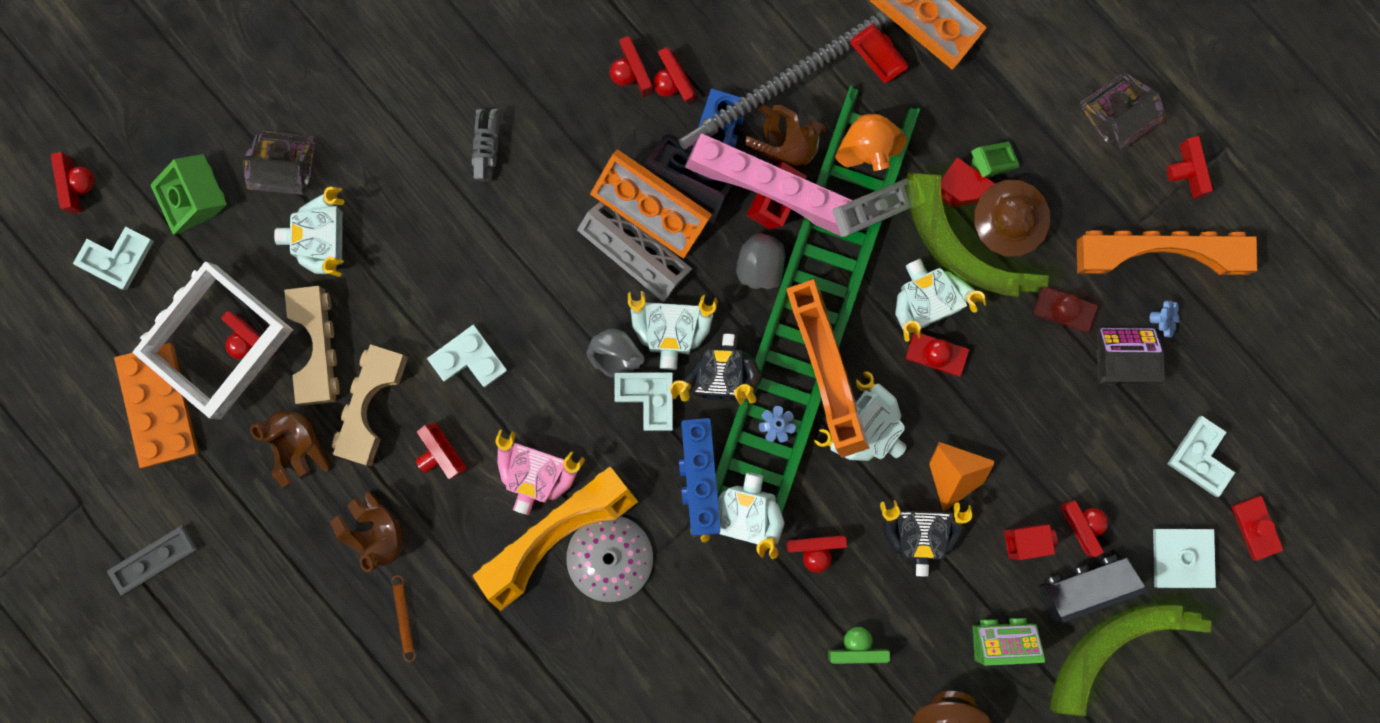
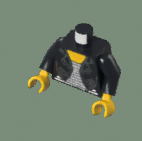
(722, 375)
(923, 534)

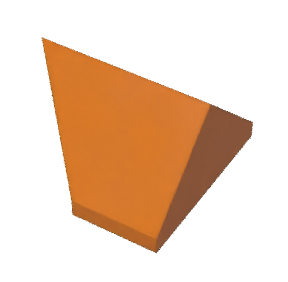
(957, 473)

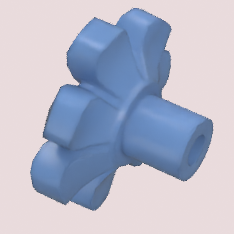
(1166, 318)
(771, 427)

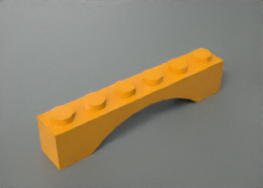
(509, 572)

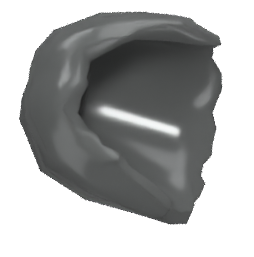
(761, 262)
(614, 353)

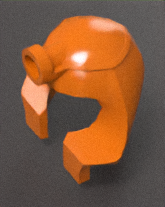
(871, 141)

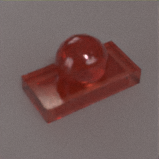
(1065, 309)

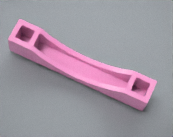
(738, 168)

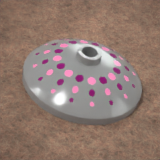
(631, 559)

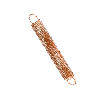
(400, 617)

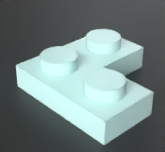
(116, 265)
(471, 351)
(653, 391)
(1195, 460)

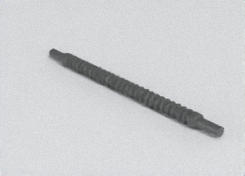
(710, 125)

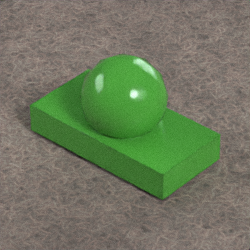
(994, 159)
(858, 649)

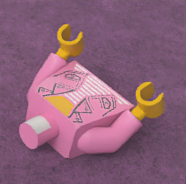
(533, 473)

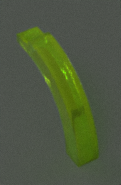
(934, 229)
(1092, 651)

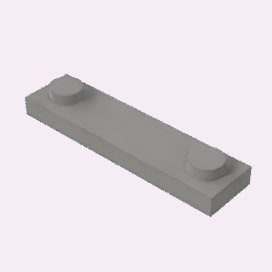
(872, 208)

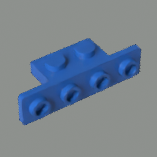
(700, 477)

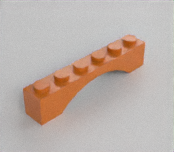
(1223, 254)
(829, 369)

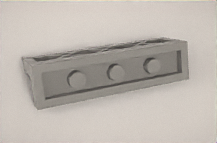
(631, 252)

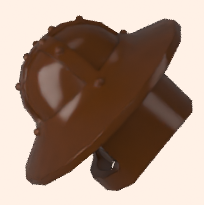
(1012, 218)
(951, 712)

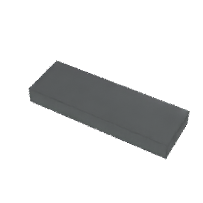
(152, 560)

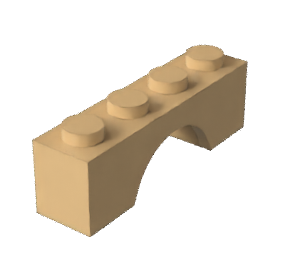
(378, 371)
(316, 380)

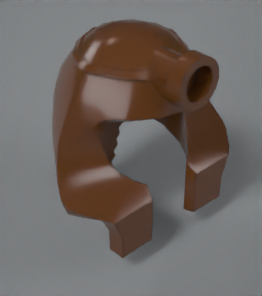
(796, 147)
(290, 438)
(378, 545)

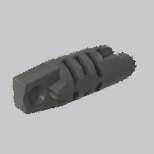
(485, 144)

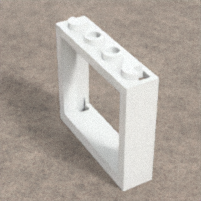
(247, 369)

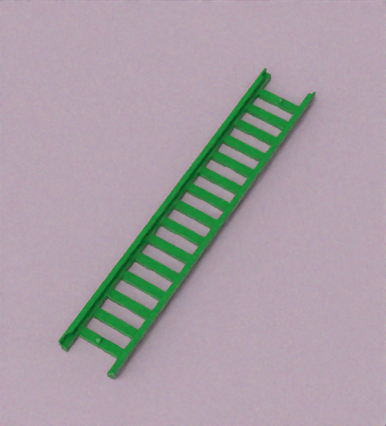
(782, 301)

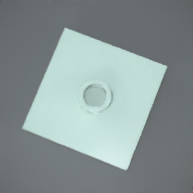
(1184, 558)

